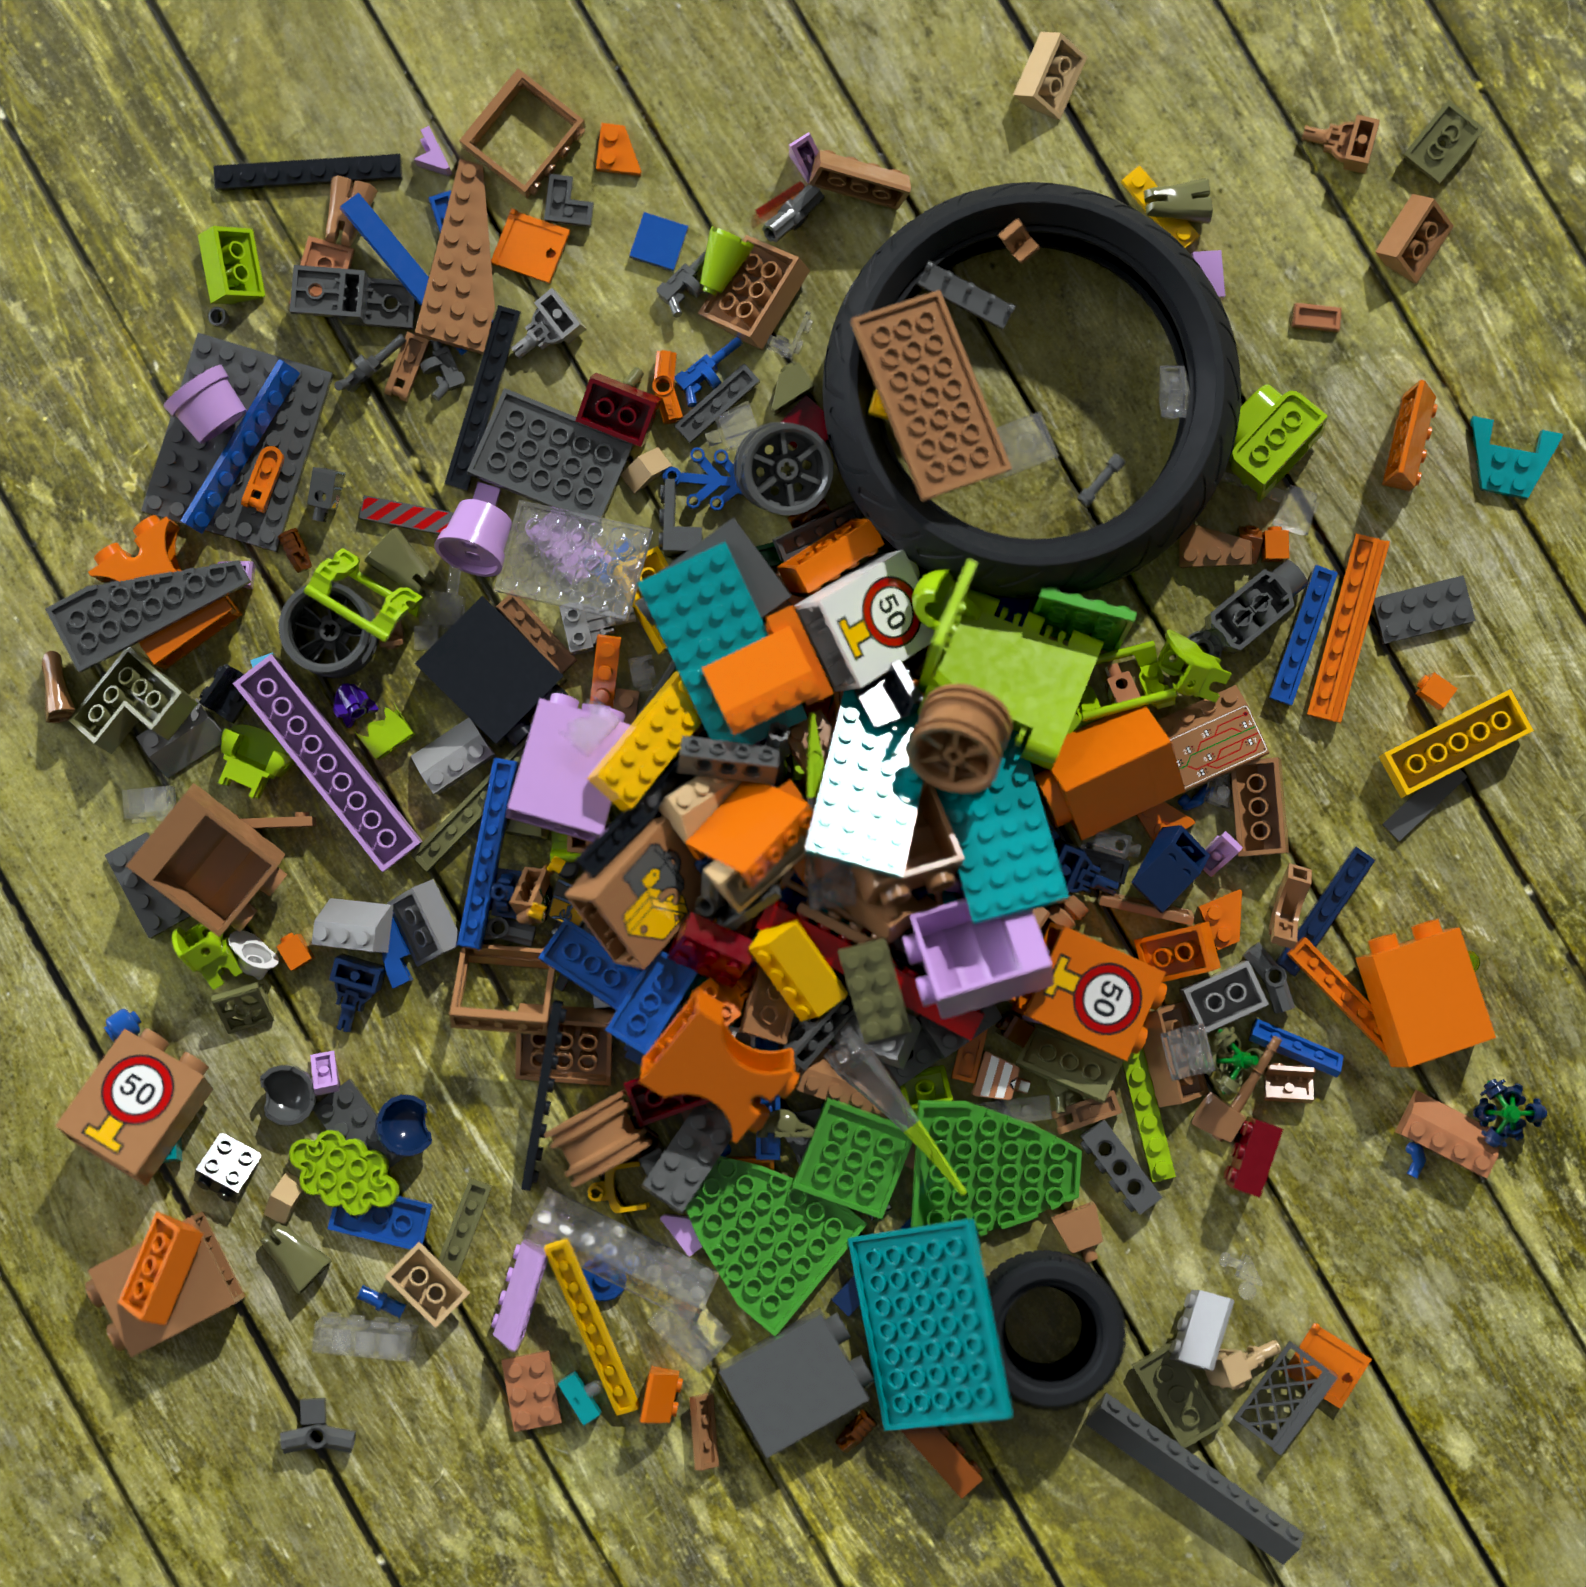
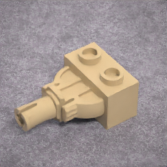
(1234, 1366)

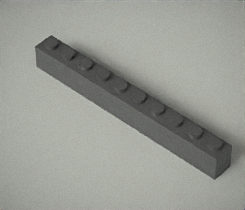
(1195, 1478)

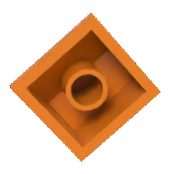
(660, 1395)

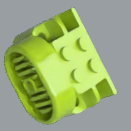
(1273, 437)

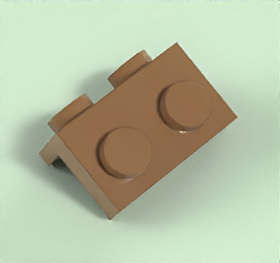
(1289, 1083)

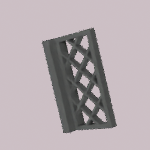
(1301, 1412)

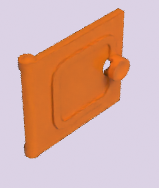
(525, 246)
(1334, 1355)

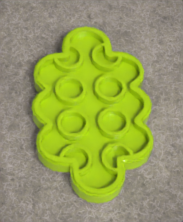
(344, 1172)

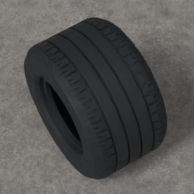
(1101, 1339)

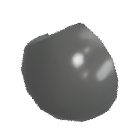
(288, 1094)

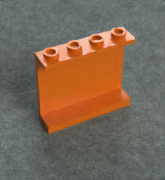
(752, 830)

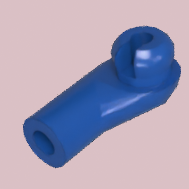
(1197, 800)
(1418, 1157)

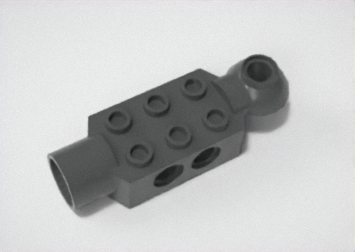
(1251, 610)

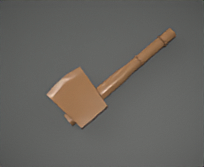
(1220, 1117)

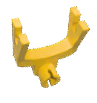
(608, 1190)

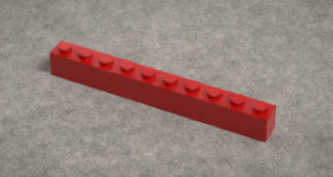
(828, 945)

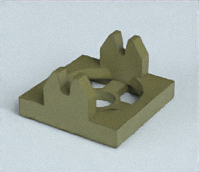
(233, 1025)

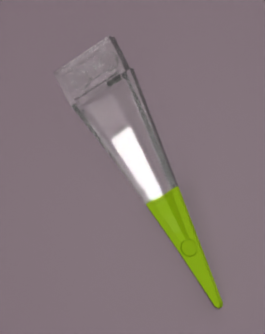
(827, 880)
(869, 1077)

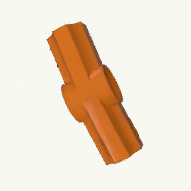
(665, 373)

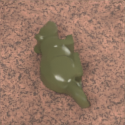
(784, 1124)

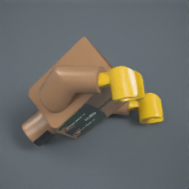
(534, 892)

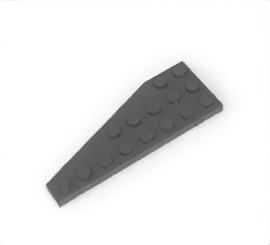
(121, 613)

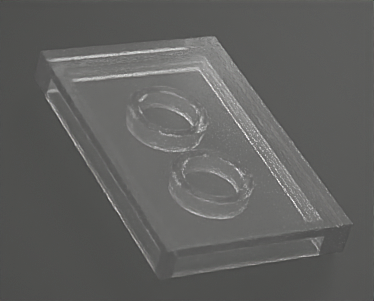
(1026, 444)

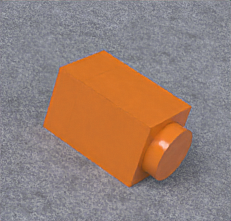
(1110, 773)

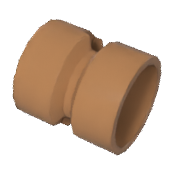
(1068, 912)

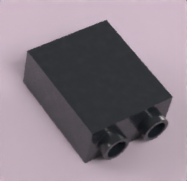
(491, 673)

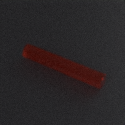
(779, 199)

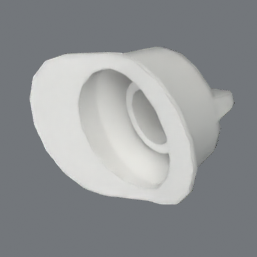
(252, 953)

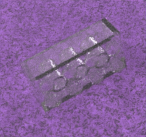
(365, 1337)

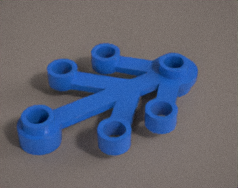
(712, 480)

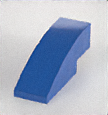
(393, 960)

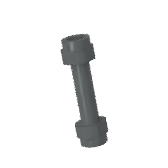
(1113, 465)

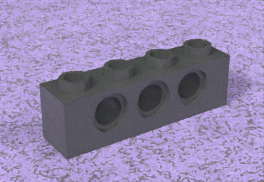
(728, 760)
(813, 1035)
(1147, 1194)

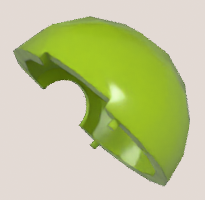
(933, 596)

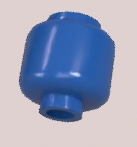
(122, 1020)

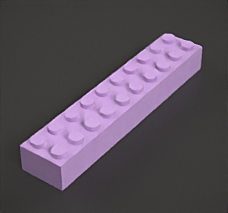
(328, 762)

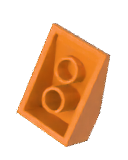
(1180, 951)

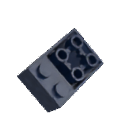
(1169, 866)

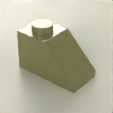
(791, 387)

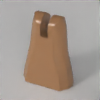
(340, 192)
(57, 699)

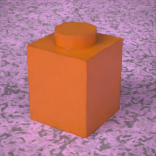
(1275, 545)
(1435, 690)
(295, 951)

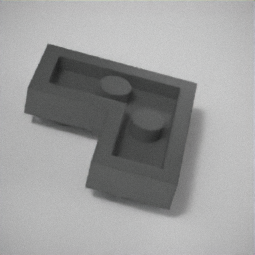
(561, 208)

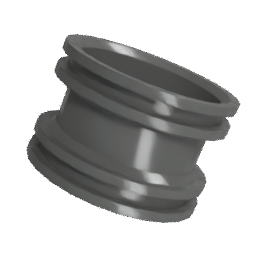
(809, 447)

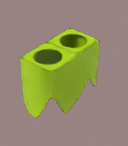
(387, 734)

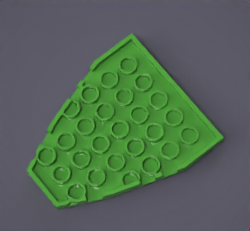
(1001, 1161)
(768, 1237)

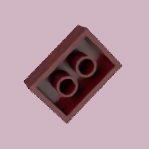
(618, 409)
(711, 950)
(1252, 1156)

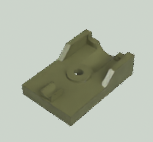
(1453, 128)

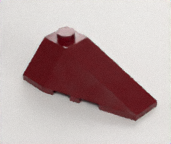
(651, 1106)

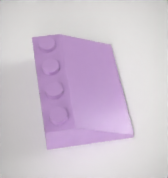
(521, 1294)

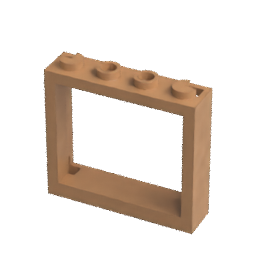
(495, 109)
(498, 1019)

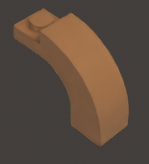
(1288, 905)

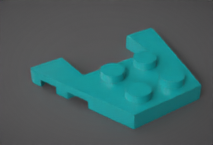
(1509, 469)

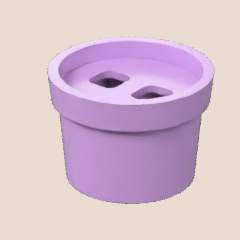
(206, 404)
(475, 538)

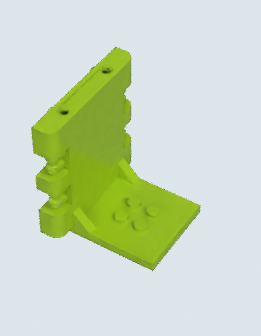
(1026, 671)

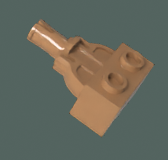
(1348, 142)

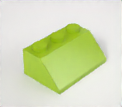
(231, 265)

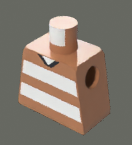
(1119, 679)
(998, 1078)

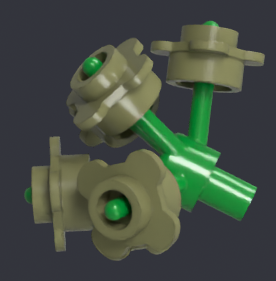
(1232, 1073)

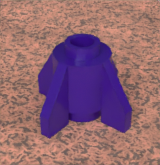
(352, 703)

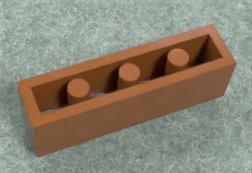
(946, 1457)

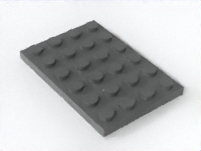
(549, 456)

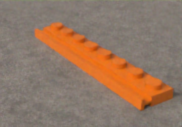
(1348, 628)

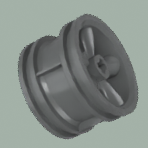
(296, 614)

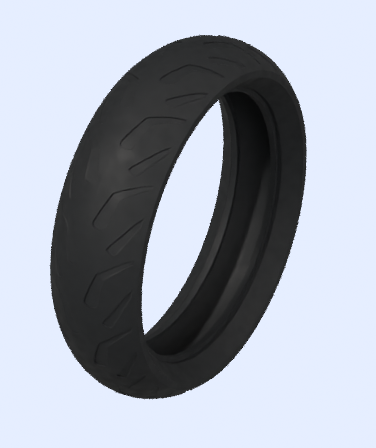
(1150, 264)

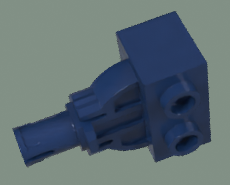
(1077, 870)
(502, 892)
(355, 982)

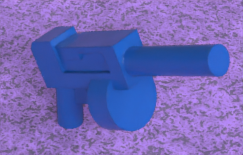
(704, 370)

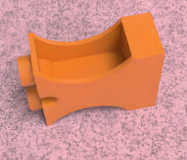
(158, 555)
(706, 1060)

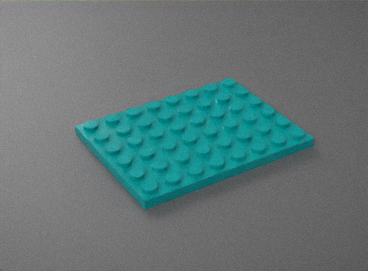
(930, 1326)

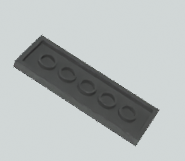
(689, 1156)

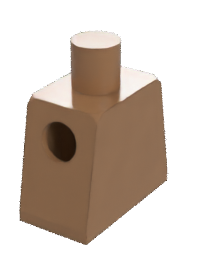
(1080, 1230)

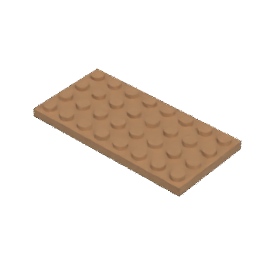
(930, 395)

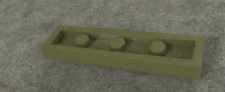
(464, 1225)

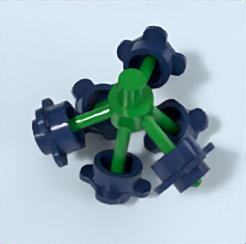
(1511, 1124)

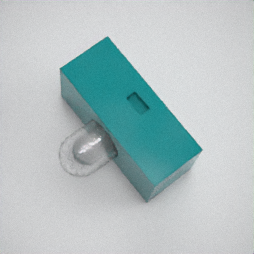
(581, 1396)

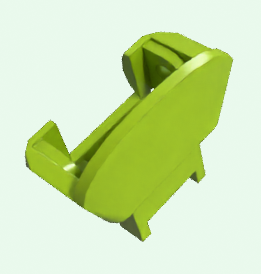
(1202, 667)
(252, 758)
(190, 947)

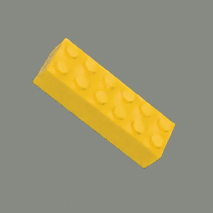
(1455, 743)
(647, 745)

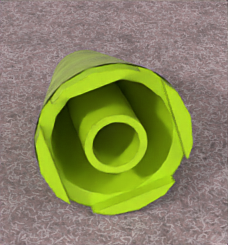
(722, 259)

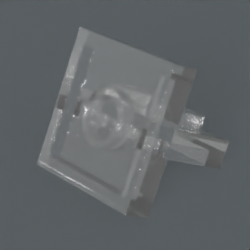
(1187, 1051)

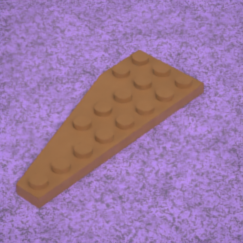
(460, 284)

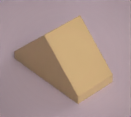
(645, 469)
(284, 1198)

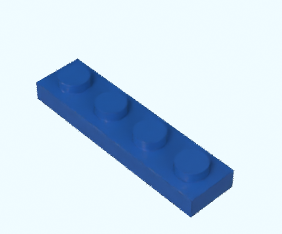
(1297, 1048)

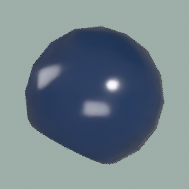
(403, 1126)

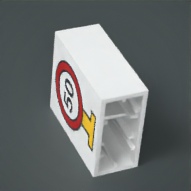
(865, 620)

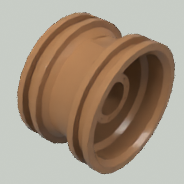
(960, 738)
(598, 1138)

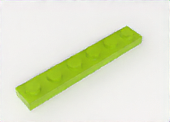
(1148, 1117)

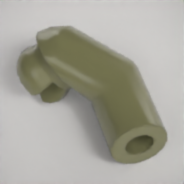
(633, 378)

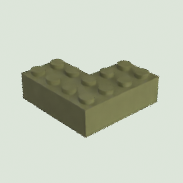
(130, 693)

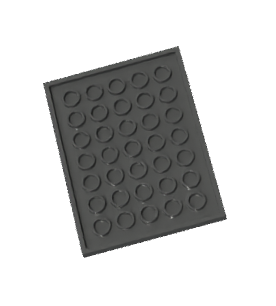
(186, 463)

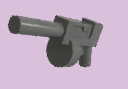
(683, 279)
(443, 362)
(369, 366)

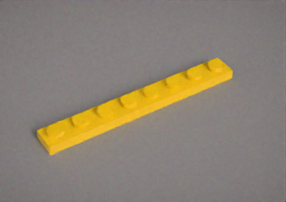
(592, 1326)

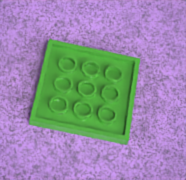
(1089, 617)
(853, 1158)

